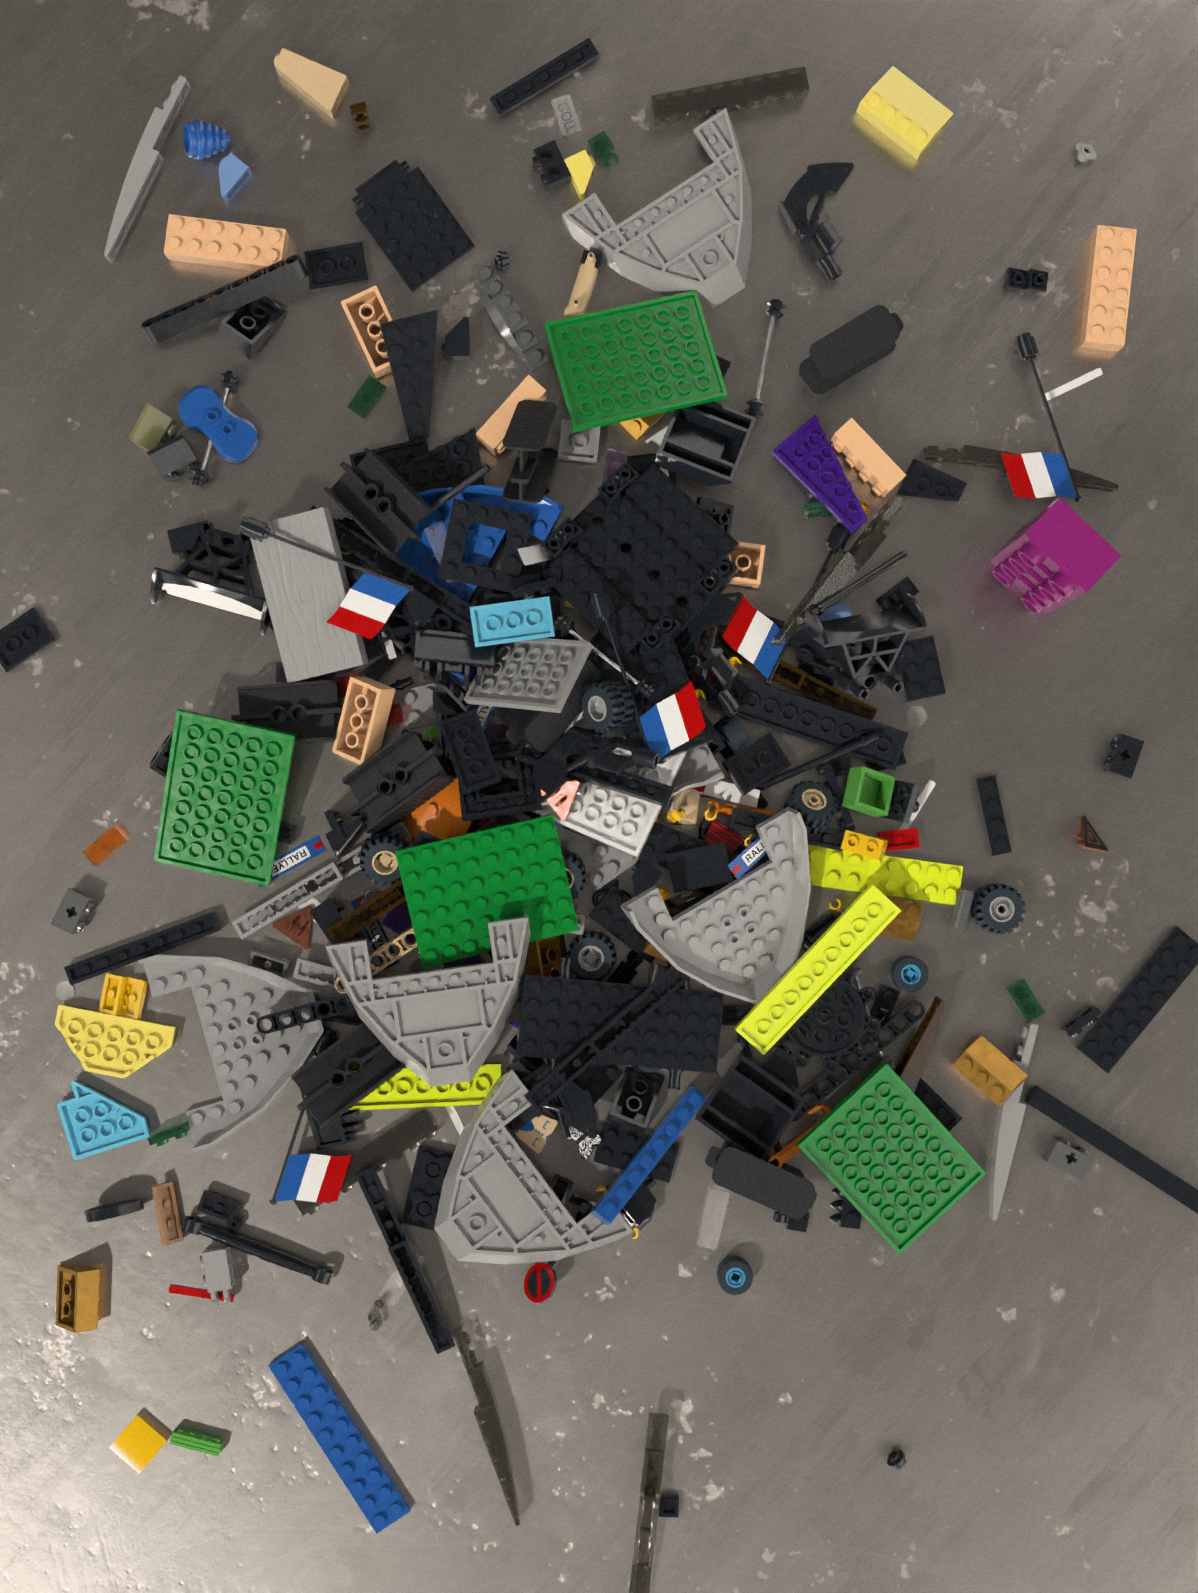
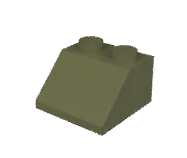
(152, 428)

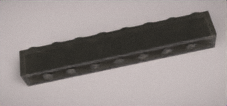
(734, 95)
(382, 1150)

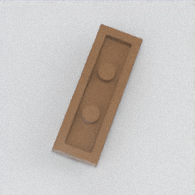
(167, 1213)

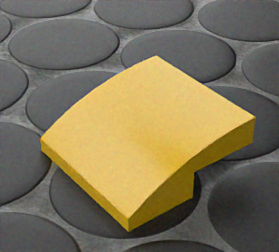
(123, 996)
(138, 1444)

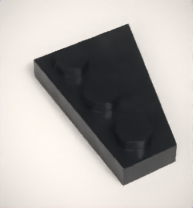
(930, 483)

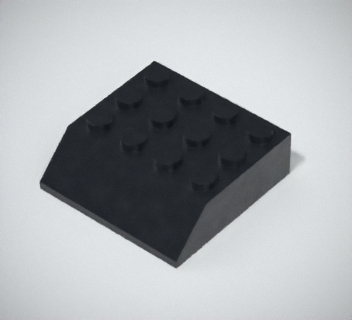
(705, 443)
(750, 1107)

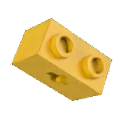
(864, 844)

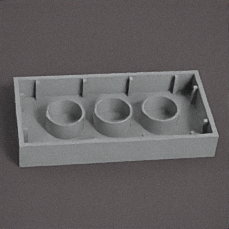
(304, 594)

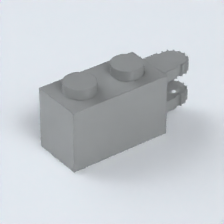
(218, 1272)

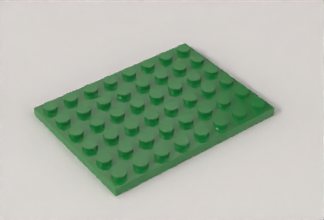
(635, 361)
(224, 797)
(483, 878)
(891, 1158)

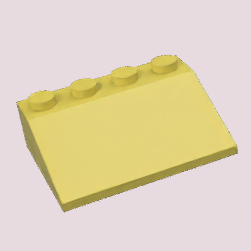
(904, 112)

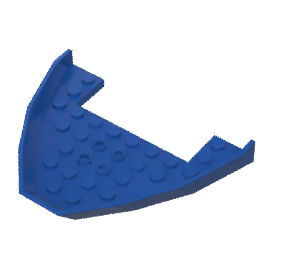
(481, 541)

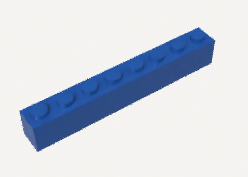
(648, 1155)

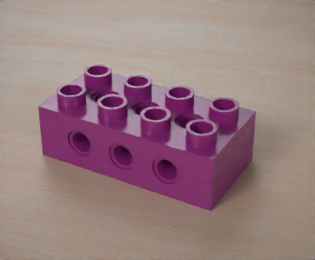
(1053, 558)

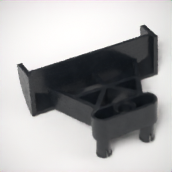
(211, 593)
(856, 675)

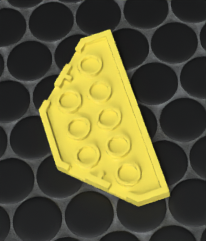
(111, 1042)

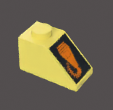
(581, 170)

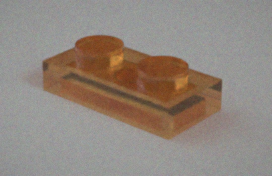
(104, 846)

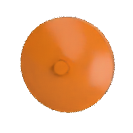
(440, 814)

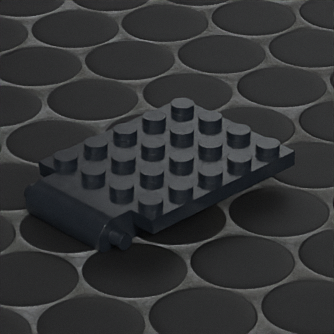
(410, 223)

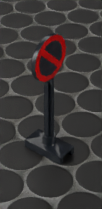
(541, 1278)

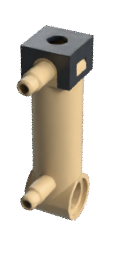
(584, 284)

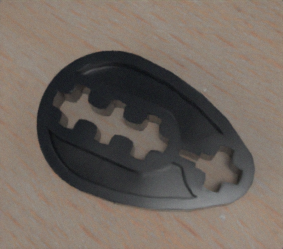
(113, 1210)

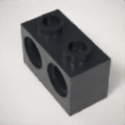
(555, 164)
(160, 760)

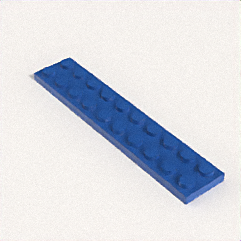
(339, 1437)

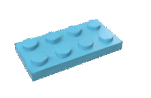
(512, 621)

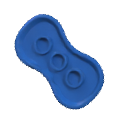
(206, 412)

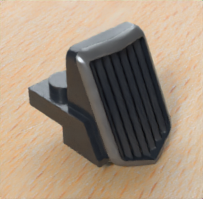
(340, 835)

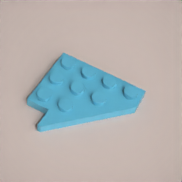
(98, 1122)

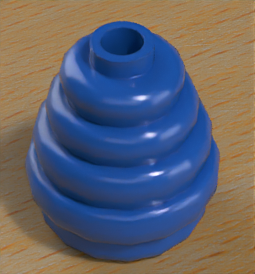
(204, 139)

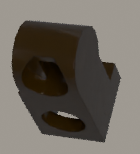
(361, 116)

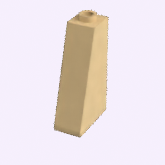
(316, 82)

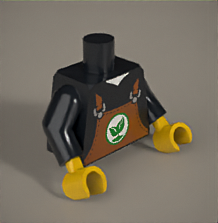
(687, 899)

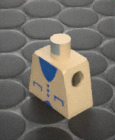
(537, 1131)

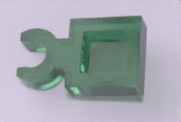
(602, 147)

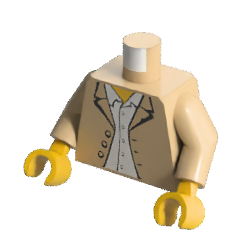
(681, 808)

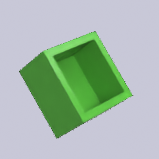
(868, 791)

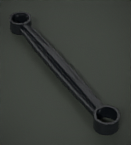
(317, 1273)

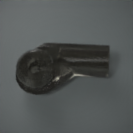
(374, 1315)

